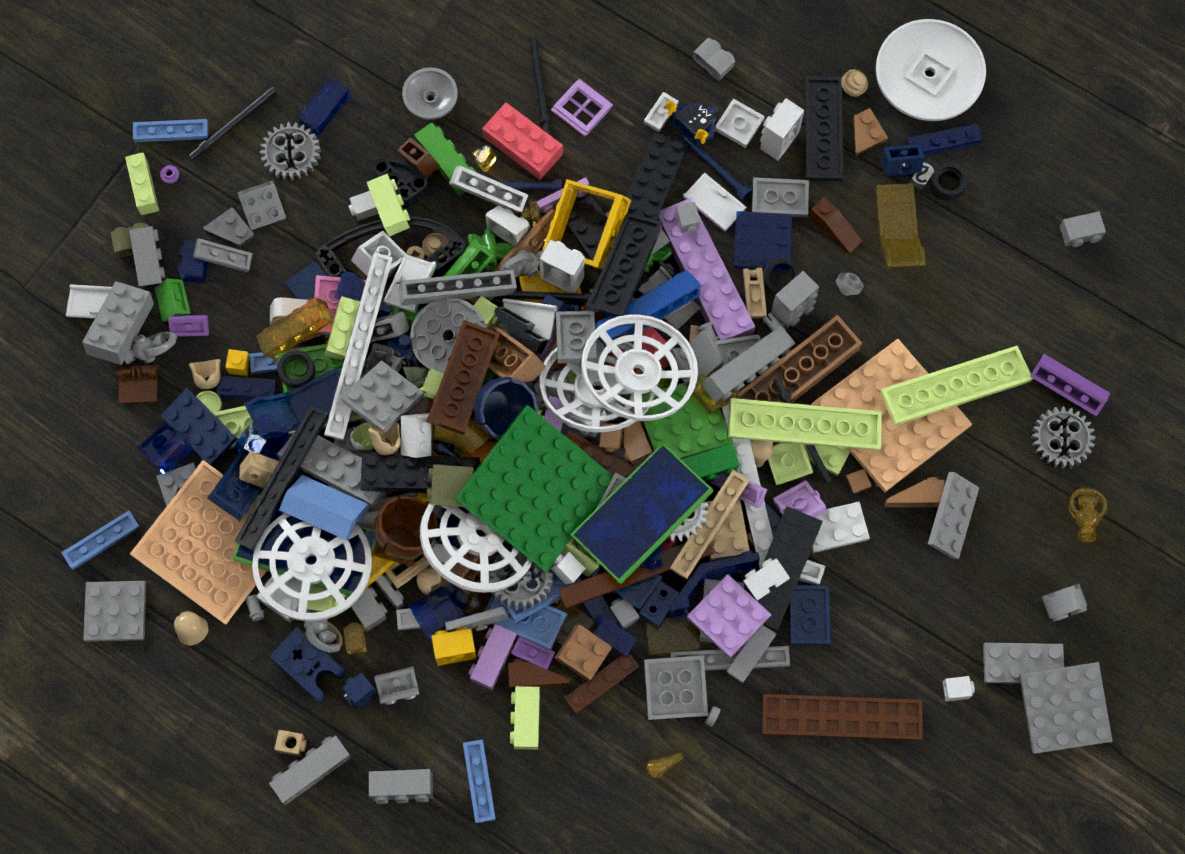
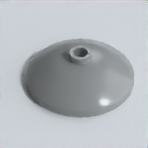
(427, 84)

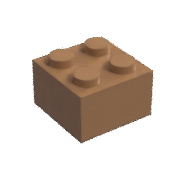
(583, 652)

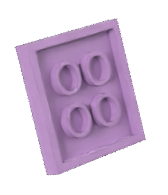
(729, 616)

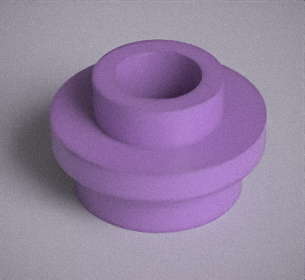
(172, 178)

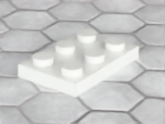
(841, 527)

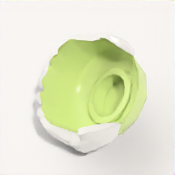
(361, 437)

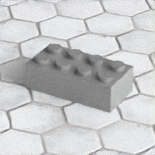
(118, 323)

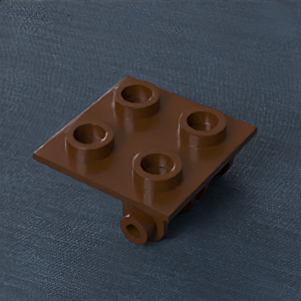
(138, 383)

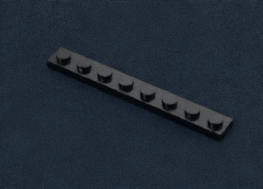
(281, 478)

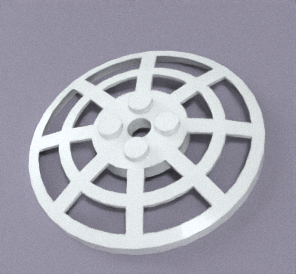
(643, 360)
(583, 395)
(473, 544)
(310, 574)

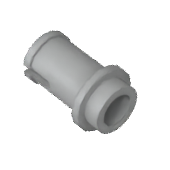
(774, 323)
(256, 612)

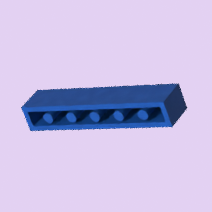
(658, 303)

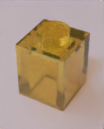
(355, 638)

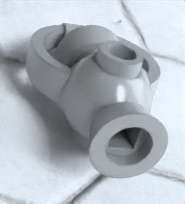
(523, 263)
(148, 347)
(325, 632)

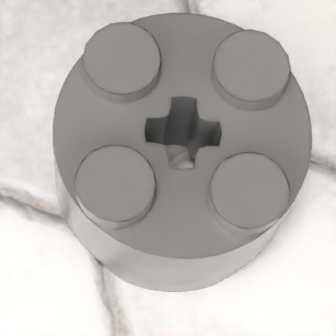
(1064, 601)

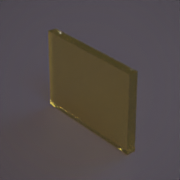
(673, 635)

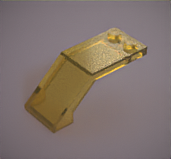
(899, 226)

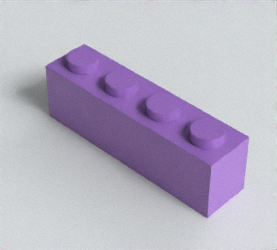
(1070, 384)

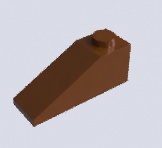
(835, 225)
(530, 675)

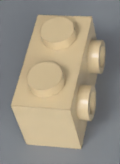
(257, 469)

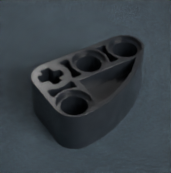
(406, 177)

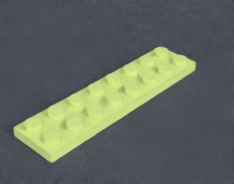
(955, 385)
(804, 424)

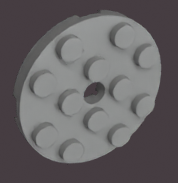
(433, 323)

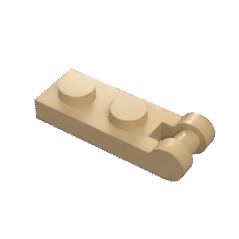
(754, 293)

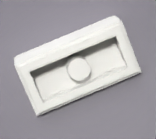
(812, 573)

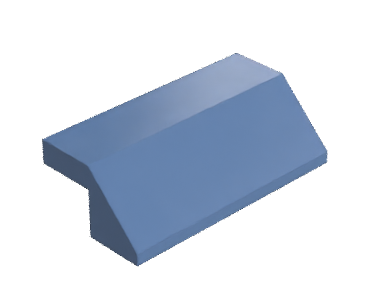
(323, 507)

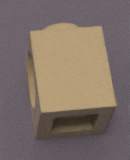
(282, 739)

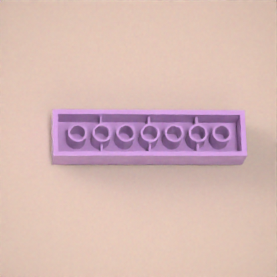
(718, 294)

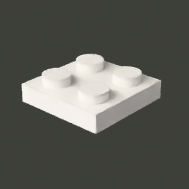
(739, 123)

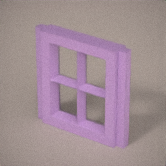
(592, 96)

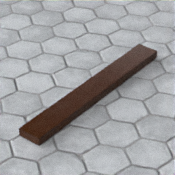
(606, 583)

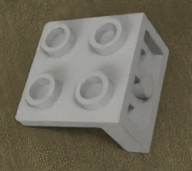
(261, 205)
(705, 352)

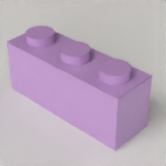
(492, 656)

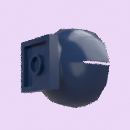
(500, 403)

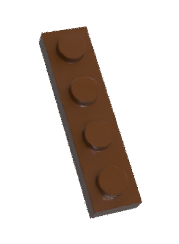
(601, 682)

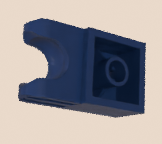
(310, 667)

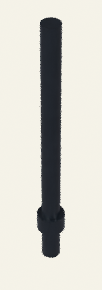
(545, 117)
(204, 146)
(541, 295)
(784, 396)

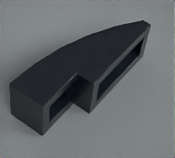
(521, 330)

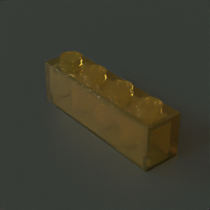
(294, 327)

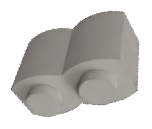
(713, 58)

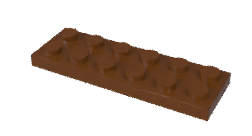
(463, 377)

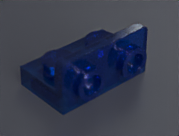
(614, 635)

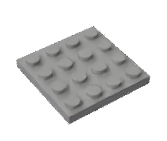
(1065, 707)

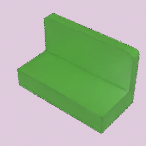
(172, 299)

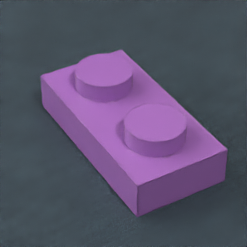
(189, 325)
(533, 653)

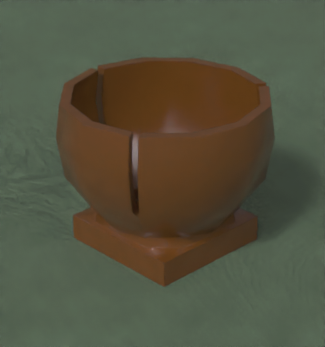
(399, 529)

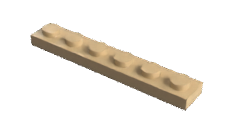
(716, 515)

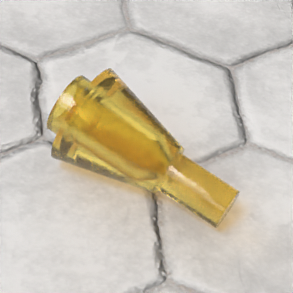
(658, 767)

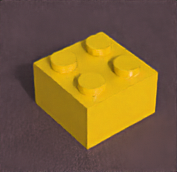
(454, 646)

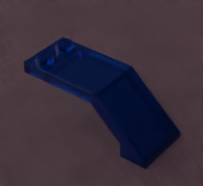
(285, 411)
(747, 561)

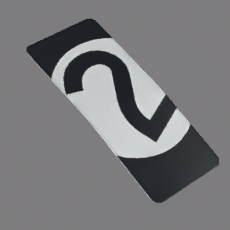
(928, 168)

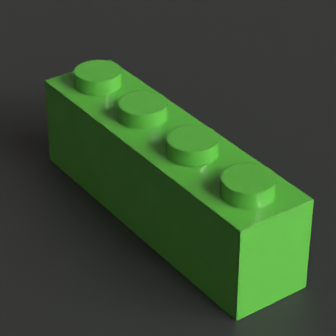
(443, 152)
(471, 260)

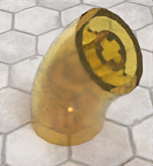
(470, 443)

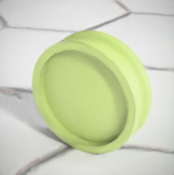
(211, 400)

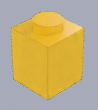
(238, 362)

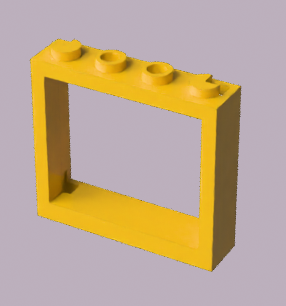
(612, 227)

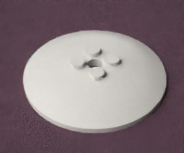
(935, 47)

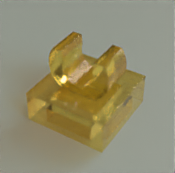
(484, 158)
(531, 213)

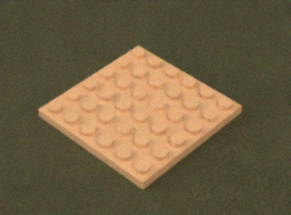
(903, 445)
(195, 548)

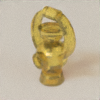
(1087, 517)

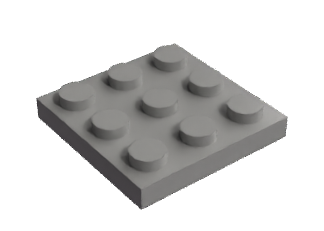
(382, 397)
(115, 611)
(676, 687)

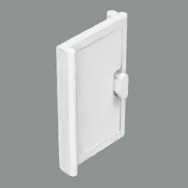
(711, 202)
(409, 269)
(86, 300)
(540, 314)

